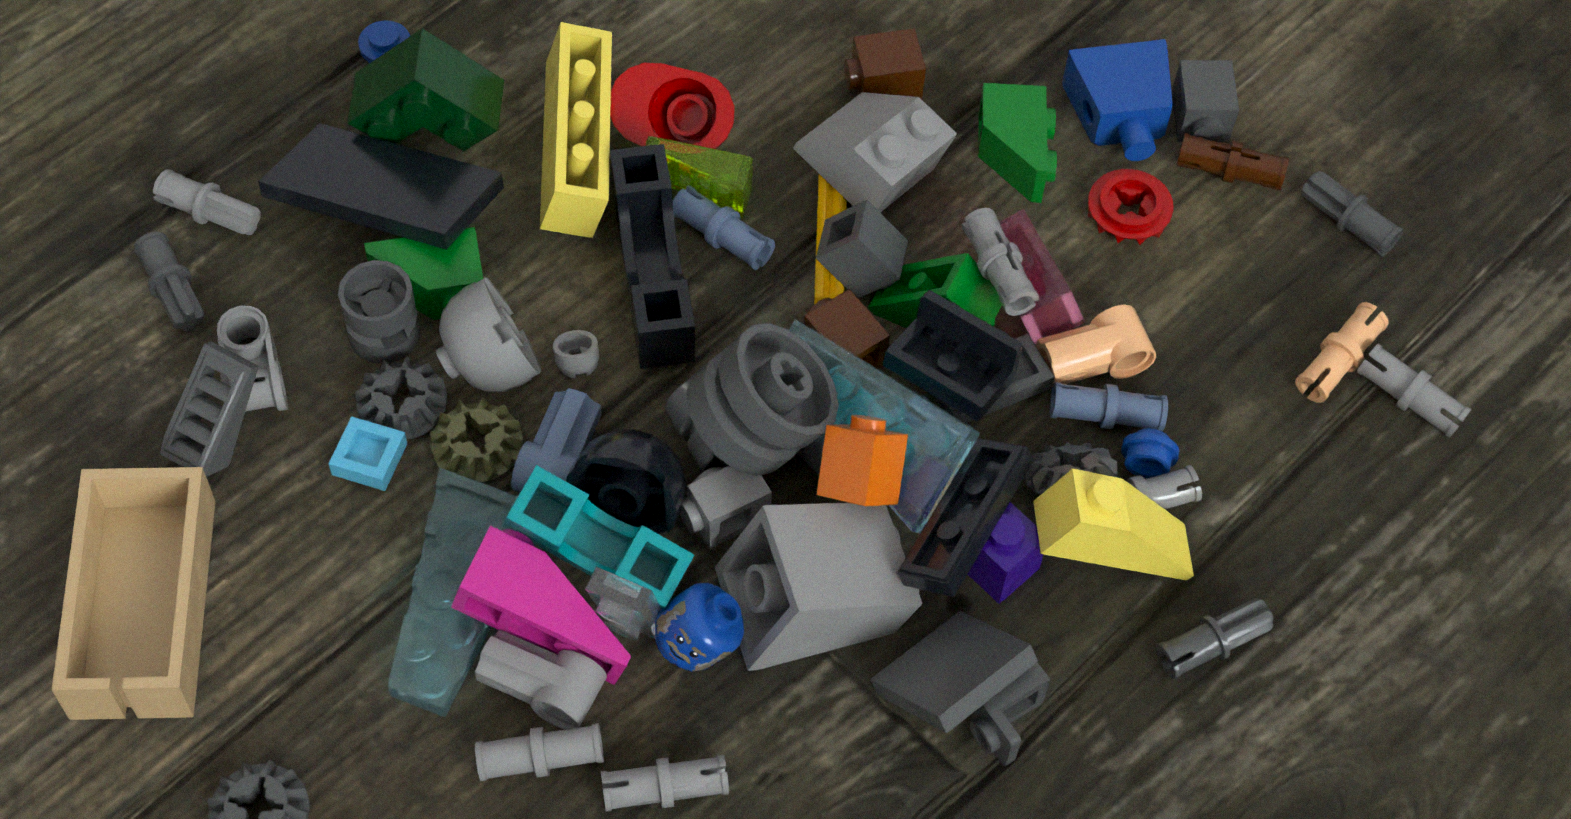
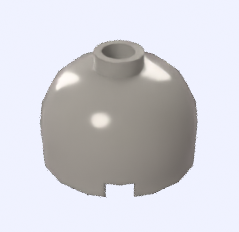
(484, 341)

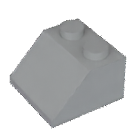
(877, 147)

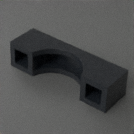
(651, 257)

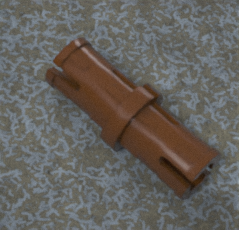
(1232, 161)

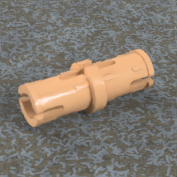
(1341, 352)

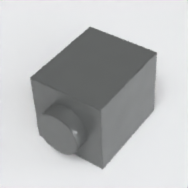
(1205, 99)
(862, 249)

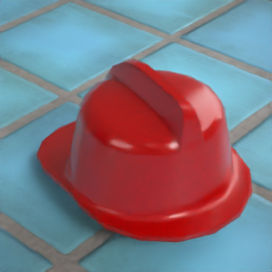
(671, 106)

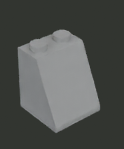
(815, 580)

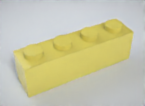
(576, 131)

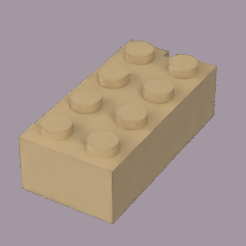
(135, 594)

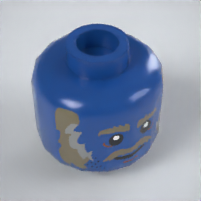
(699, 627)

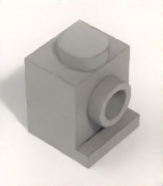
(723, 503)

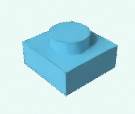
(368, 453)

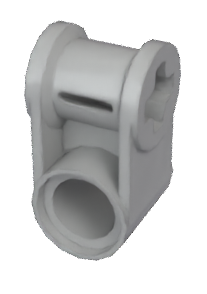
(250, 322)

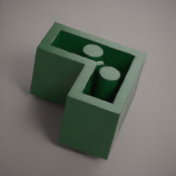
(426, 87)

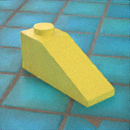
(1110, 525)

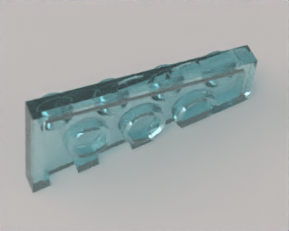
(935, 438)
(434, 639)

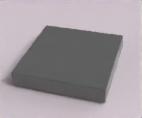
(954, 671)

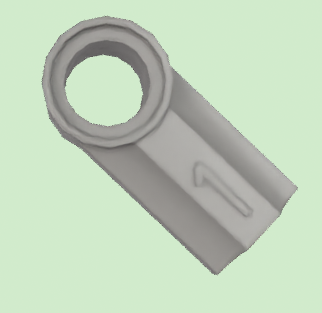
(555, 685)

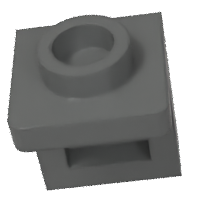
(993, 720)

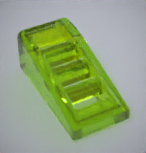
(712, 172)

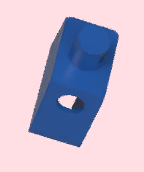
(1121, 94)

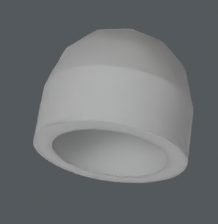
(575, 342)

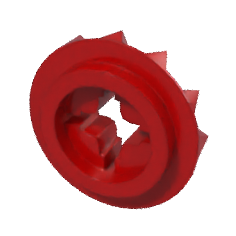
(1130, 187)

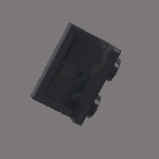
(955, 356)

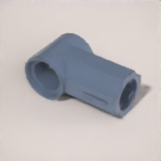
(560, 438)

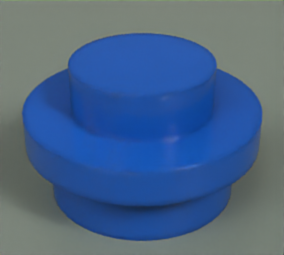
(380, 38)
(1149, 453)

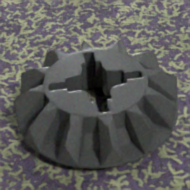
(418, 412)
(1057, 461)
(281, 788)

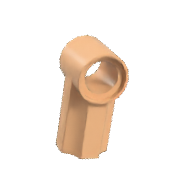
(1110, 344)

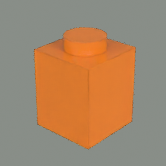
(862, 462)

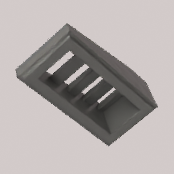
(189, 440)

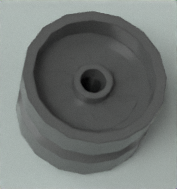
(762, 399)

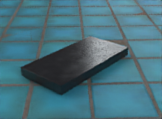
(382, 185)

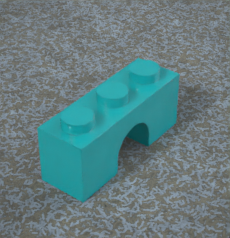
(581, 534)

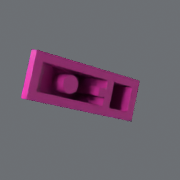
(529, 597)

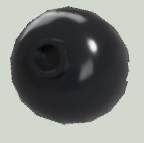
(632, 478)

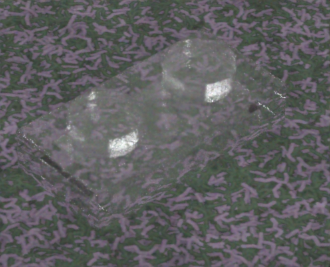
(624, 604)

